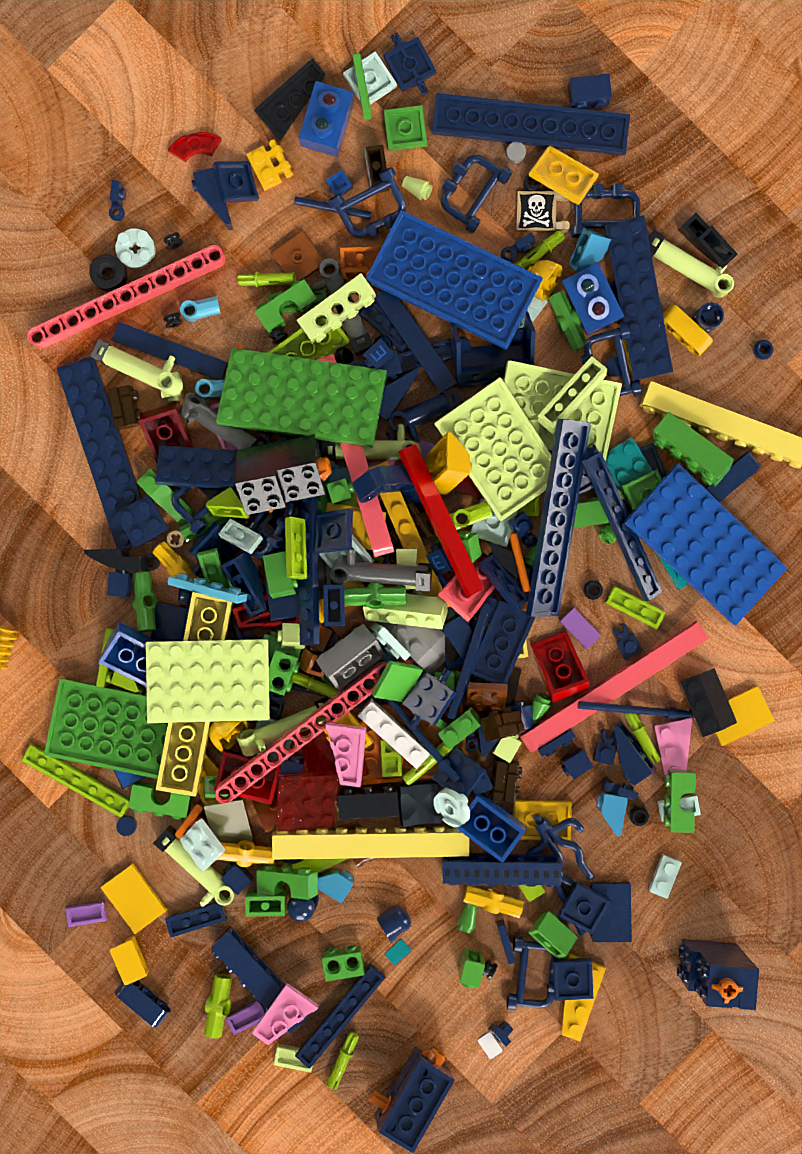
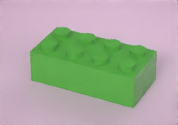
(691, 449)

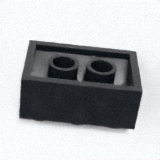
(707, 702)

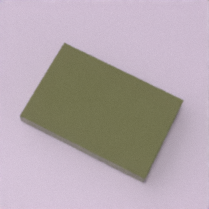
(229, 821)

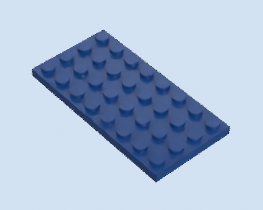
(454, 279)
(705, 544)

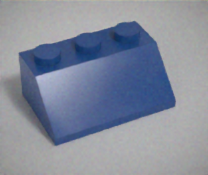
(126, 653)
(492, 827)

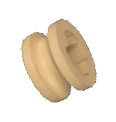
(170, 537)

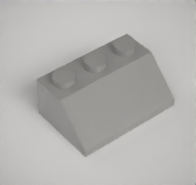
(350, 657)

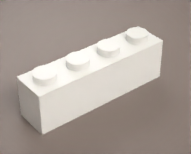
(393, 733)

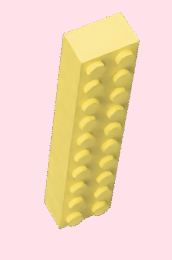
(187, 741)

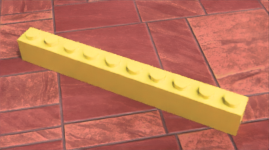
(723, 423)
(369, 843)

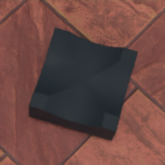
(417, 803)

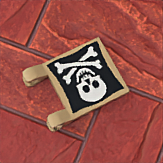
(538, 211)

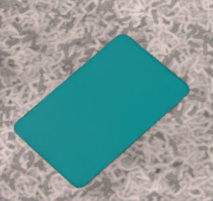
(397, 952)

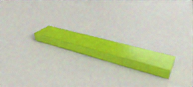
(77, 780)

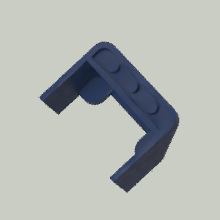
(488, 362)

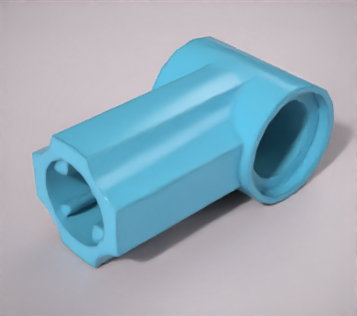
(203, 308)
(216, 388)

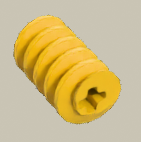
(6, 635)

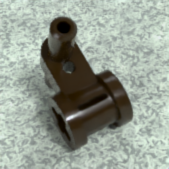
(421, 519)

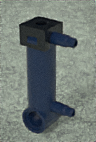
(426, 411)

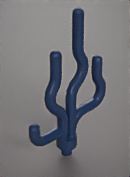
(550, 837)

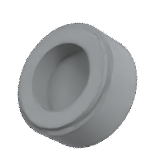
(516, 152)

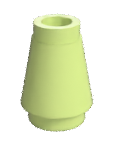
(417, 187)

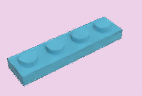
(214, 589)

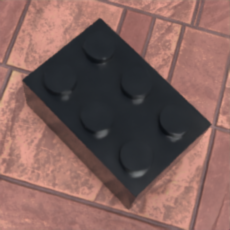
(368, 801)

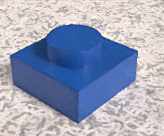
(339, 183)

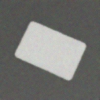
(490, 1045)

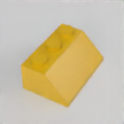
(448, 463)

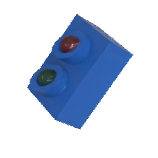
(326, 119)
(592, 299)

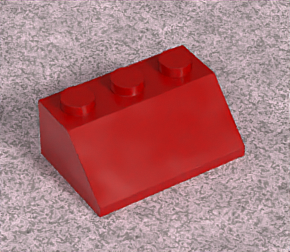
(260, 791)

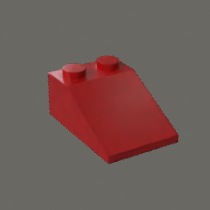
(560, 667)

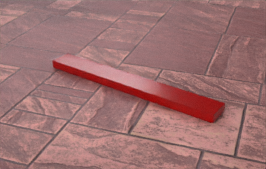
(441, 520)

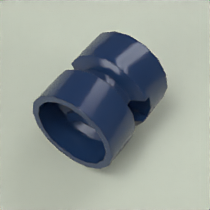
(709, 316)

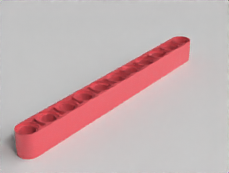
(117, 296)
(370, 510)
(614, 685)
(299, 740)

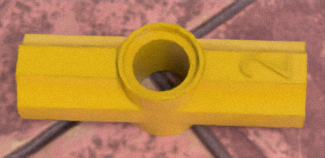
(172, 561)
(246, 853)
(493, 901)

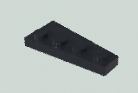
(287, 102)

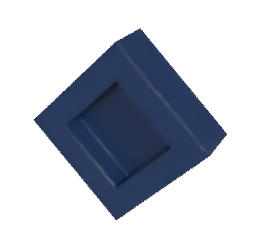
(501, 1033)

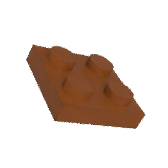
(486, 697)

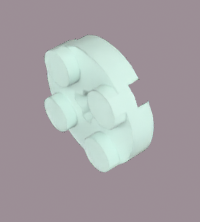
(143, 256)
(452, 807)

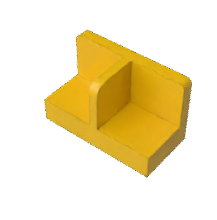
(129, 960)

